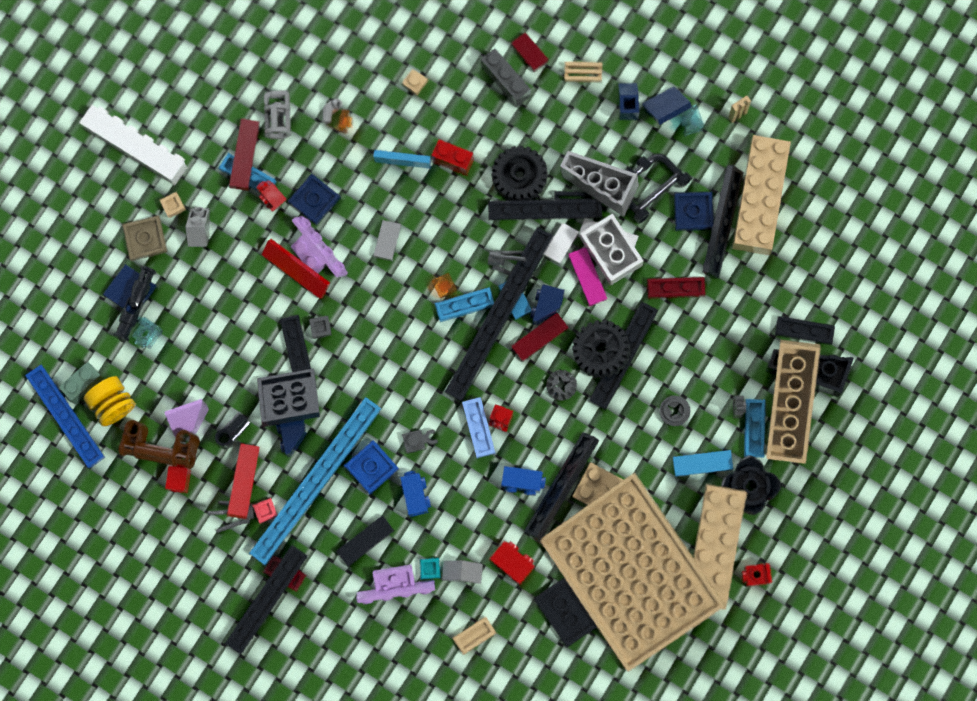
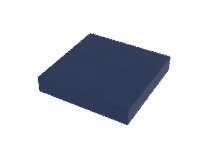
(666, 105)
(314, 199)
(693, 211)
(121, 288)

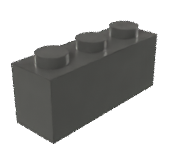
(505, 77)

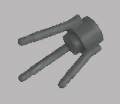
(498, 258)
(220, 512)

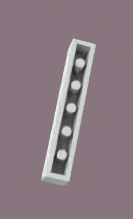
(133, 145)

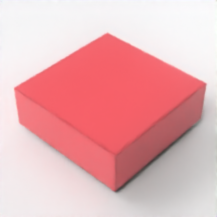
(265, 510)

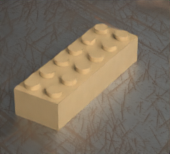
(761, 195)
(793, 401)
(719, 535)

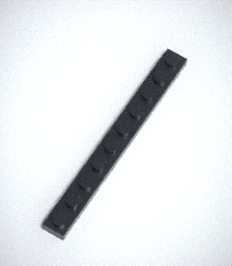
(499, 314)

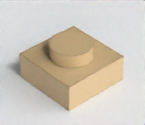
(414, 82)
(172, 205)

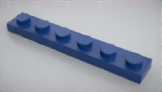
(65, 416)

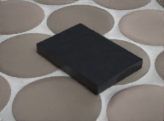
(565, 612)

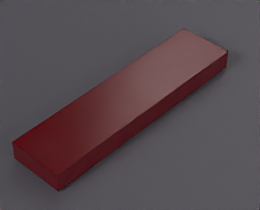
(244, 154)

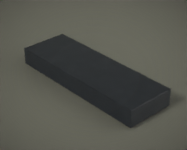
(804, 330)
(295, 343)
(365, 541)

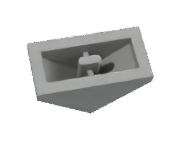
(462, 571)

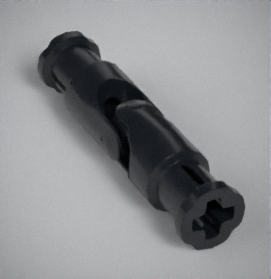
(139, 291)

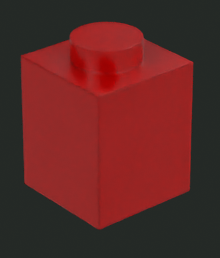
(178, 479)

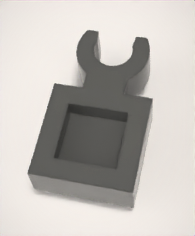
(739, 406)
(416, 441)

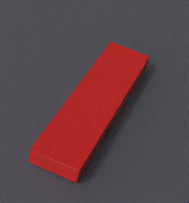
(295, 268)
(243, 481)

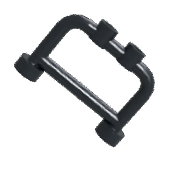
(644, 164)

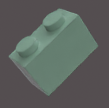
(81, 382)

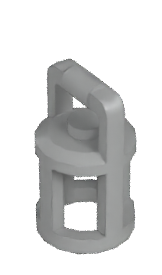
(277, 111)

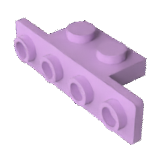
(314, 251)
(394, 583)

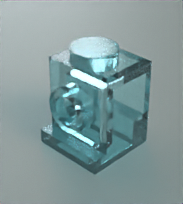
(691, 120)
(154, 332)

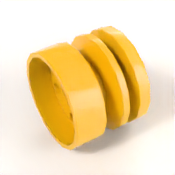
(109, 401)

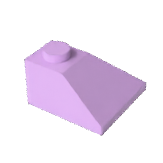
(187, 417)

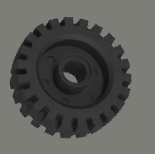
(517, 160)
(598, 335)

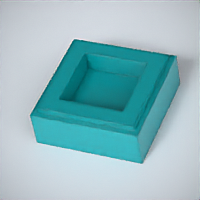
(430, 568)

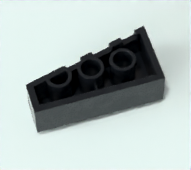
(831, 372)

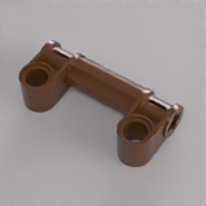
(157, 453)

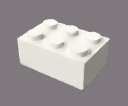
(611, 249)

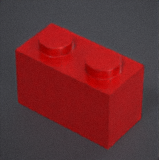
(452, 157)
(512, 562)

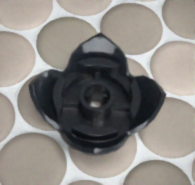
(766, 484)

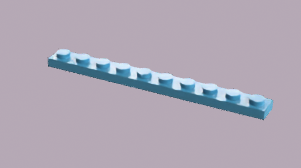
(315, 481)

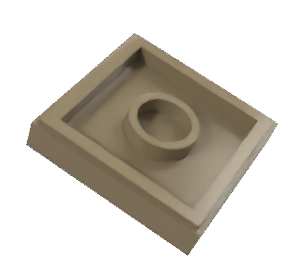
(145, 238)

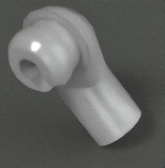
(329, 109)

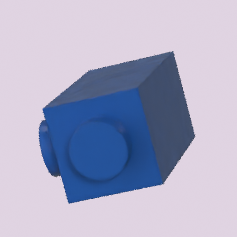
(522, 480)
(414, 494)

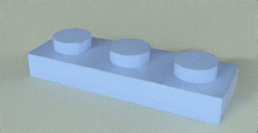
(478, 427)

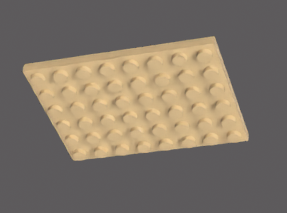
(632, 572)

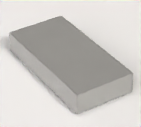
(387, 240)

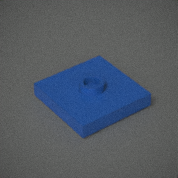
(371, 467)

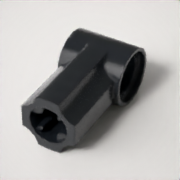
(233, 429)

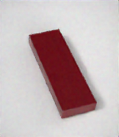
(676, 287)
(539, 337)

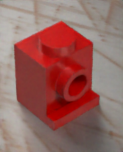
(270, 195)
(501, 418)
(765, 575)

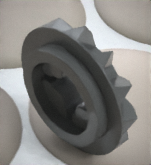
(556, 392)
(674, 401)

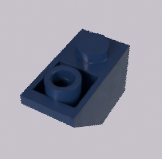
(628, 101)
(548, 304)
(292, 436)

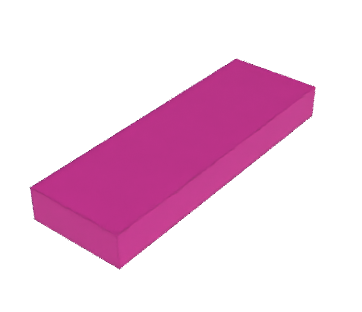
(587, 276)

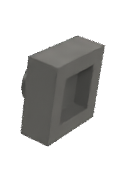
(320, 327)

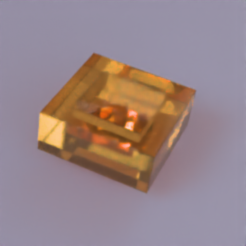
(345, 121)
(444, 285)

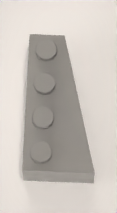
(602, 181)

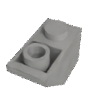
(198, 227)

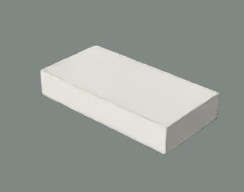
(561, 243)

